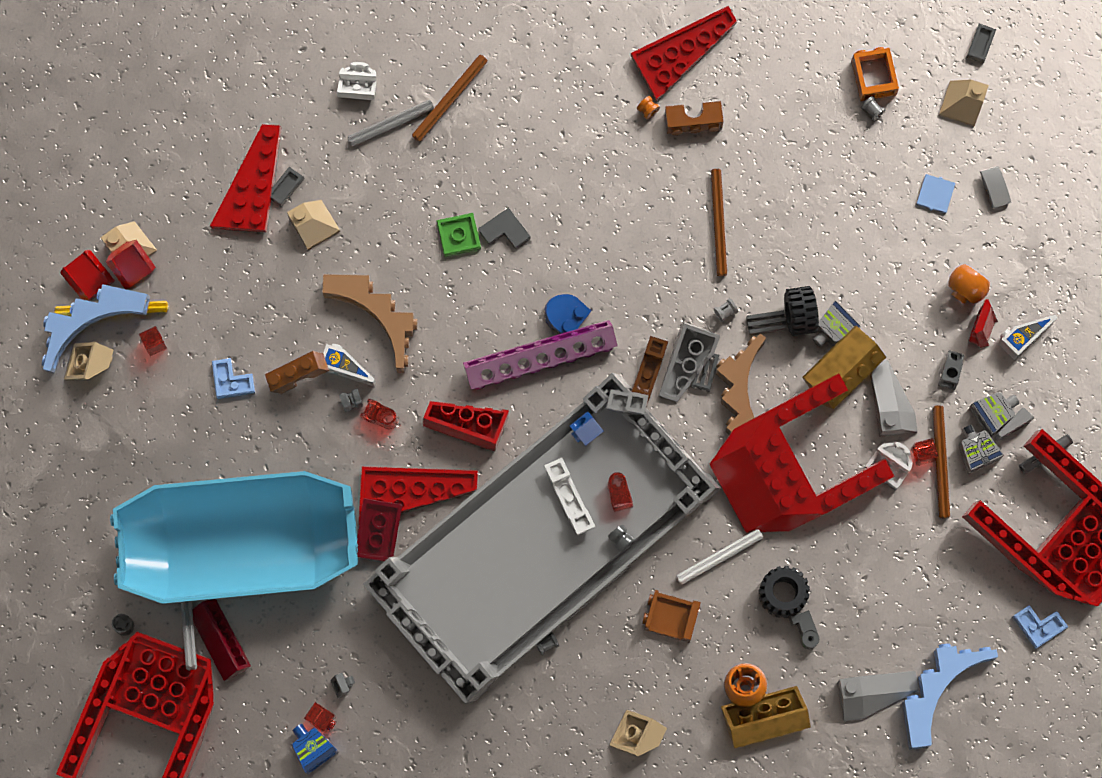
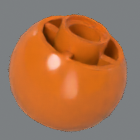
(968, 284)
(741, 697)

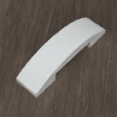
(569, 497)

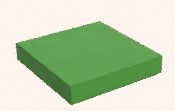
(458, 234)

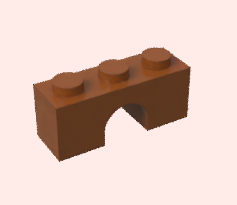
(678, 121)
(307, 366)

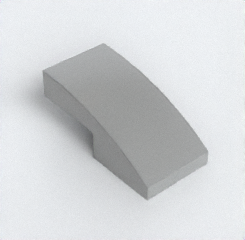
(995, 186)
(627, 402)

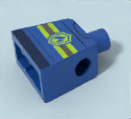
(312, 748)

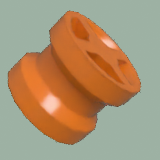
(648, 108)

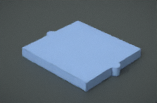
(935, 193)

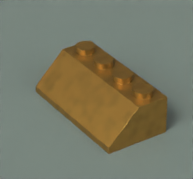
(852, 358)
(772, 717)

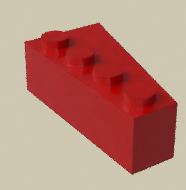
(467, 423)

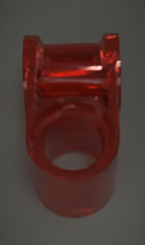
(376, 413)
(620, 495)

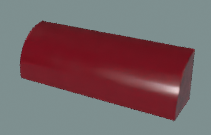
(219, 639)

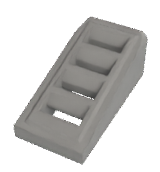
(1021, 419)

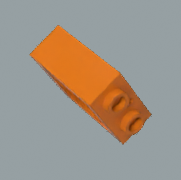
(877, 91)

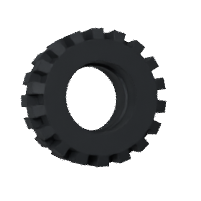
(801, 310)
(784, 575)

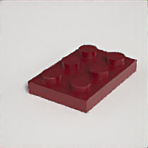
(378, 529)

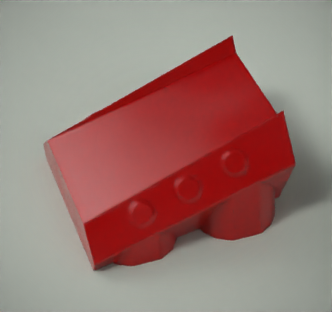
(130, 263)
(86, 275)
(983, 325)

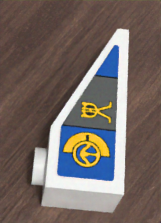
(1022, 336)
(345, 365)

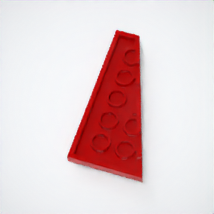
(674, 55)
(249, 196)
(415, 486)

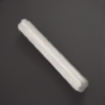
(719, 556)

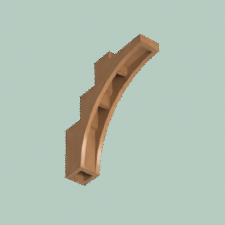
(357, 290)
(736, 376)

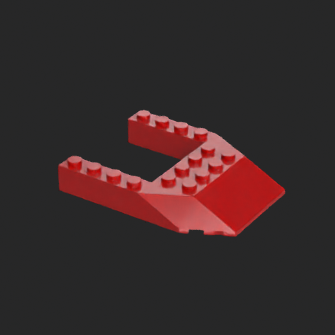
(766, 478)
(1072, 554)
(151, 685)

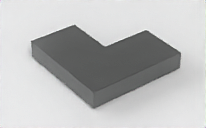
(507, 225)

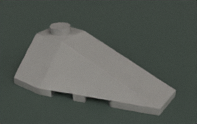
(690, 354)
(892, 406)
(872, 693)

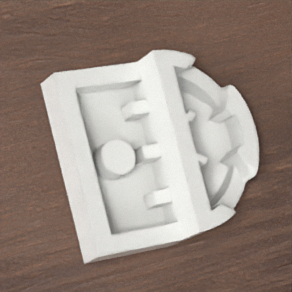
(357, 82)
(898, 459)

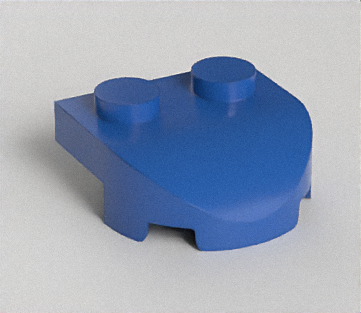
(565, 313)

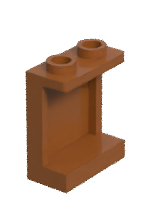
(671, 616)

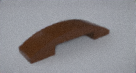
(650, 366)

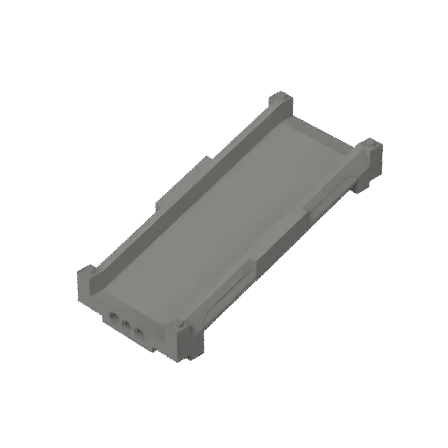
(508, 557)

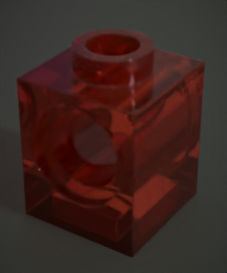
(152, 341)
(924, 452)
(320, 718)

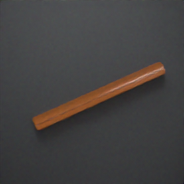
(449, 98)
(719, 227)
(941, 462)

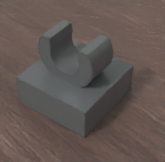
(341, 685)

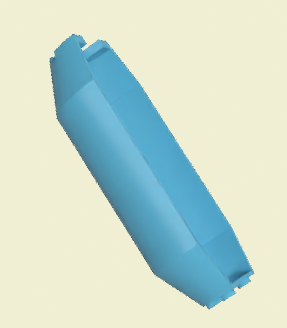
(235, 537)

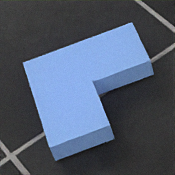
(229, 385)
(1039, 631)

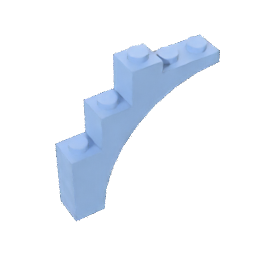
(84, 313)
(919, 711)

